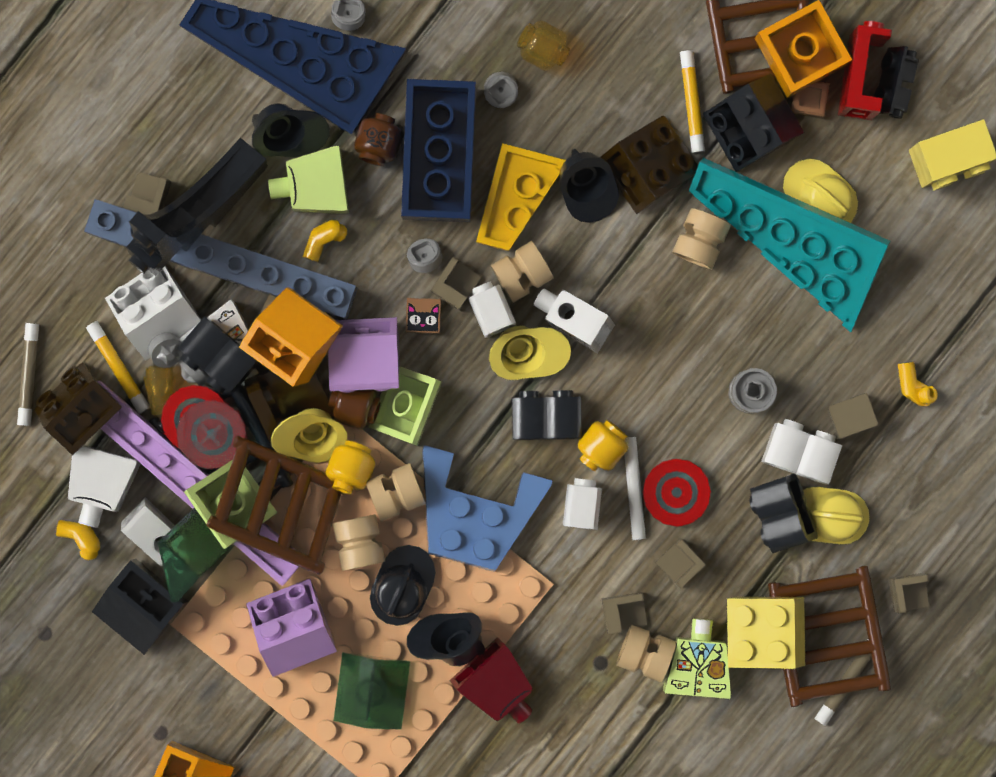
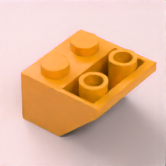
(291, 337)
(186, 762)

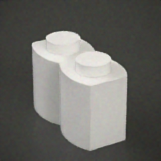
(491, 309)
(801, 452)
(582, 504)

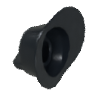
(288, 131)
(588, 186)
(402, 585)
(447, 637)

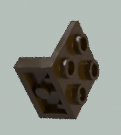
(650, 163)
(278, 400)
(75, 408)

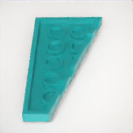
(803, 242)

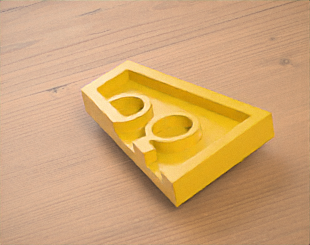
(515, 194)

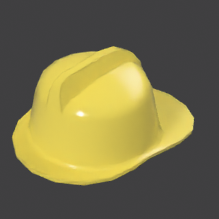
(821, 188)
(529, 353)
(309, 436)
(837, 514)

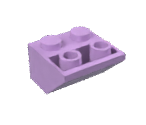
(365, 356)
(290, 627)

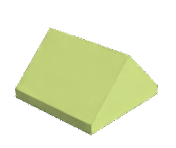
(407, 408)
(207, 494)

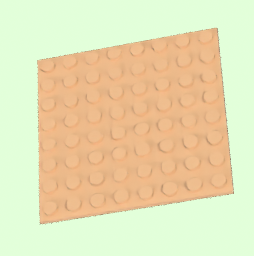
(307, 695)

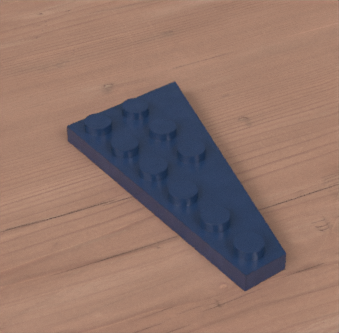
(310, 63)

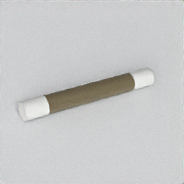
(28, 374)
(834, 701)

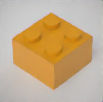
(803, 48)

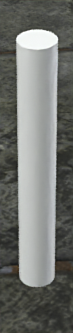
(634, 490)

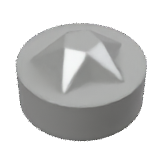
(348, 14)
(501, 89)
(424, 255)
(164, 350)
(192, 376)

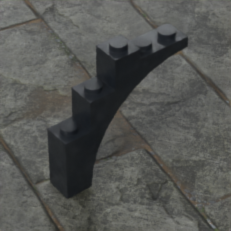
(205, 203)

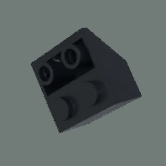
(753, 122)
(138, 606)

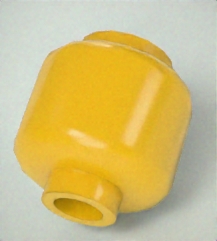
(602, 445)
(350, 467)

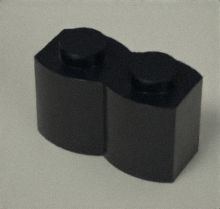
(217, 355)
(546, 416)
(783, 513)

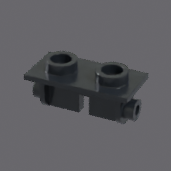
(897, 66)

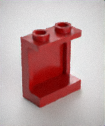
(852, 101)

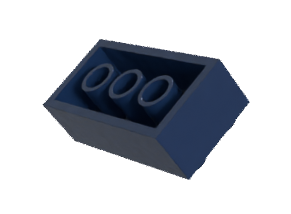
(438, 150)

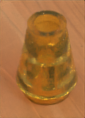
(159, 386)

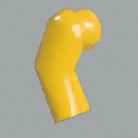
(322, 235)
(913, 388)
(83, 536)

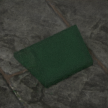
(188, 554)
(371, 691)

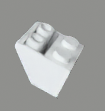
(152, 307)

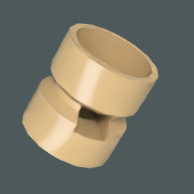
(701, 238)
(522, 271)
(395, 492)
(359, 542)
(646, 653)

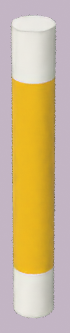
(692, 101)
(118, 367)

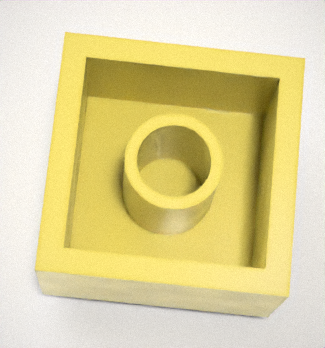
(953, 153)
(766, 632)

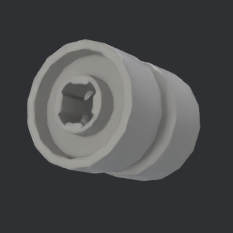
(752, 390)

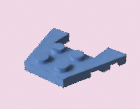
(469, 526)

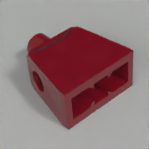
(495, 683)

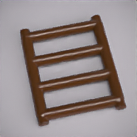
(724, 48)
(250, 535)
(872, 646)

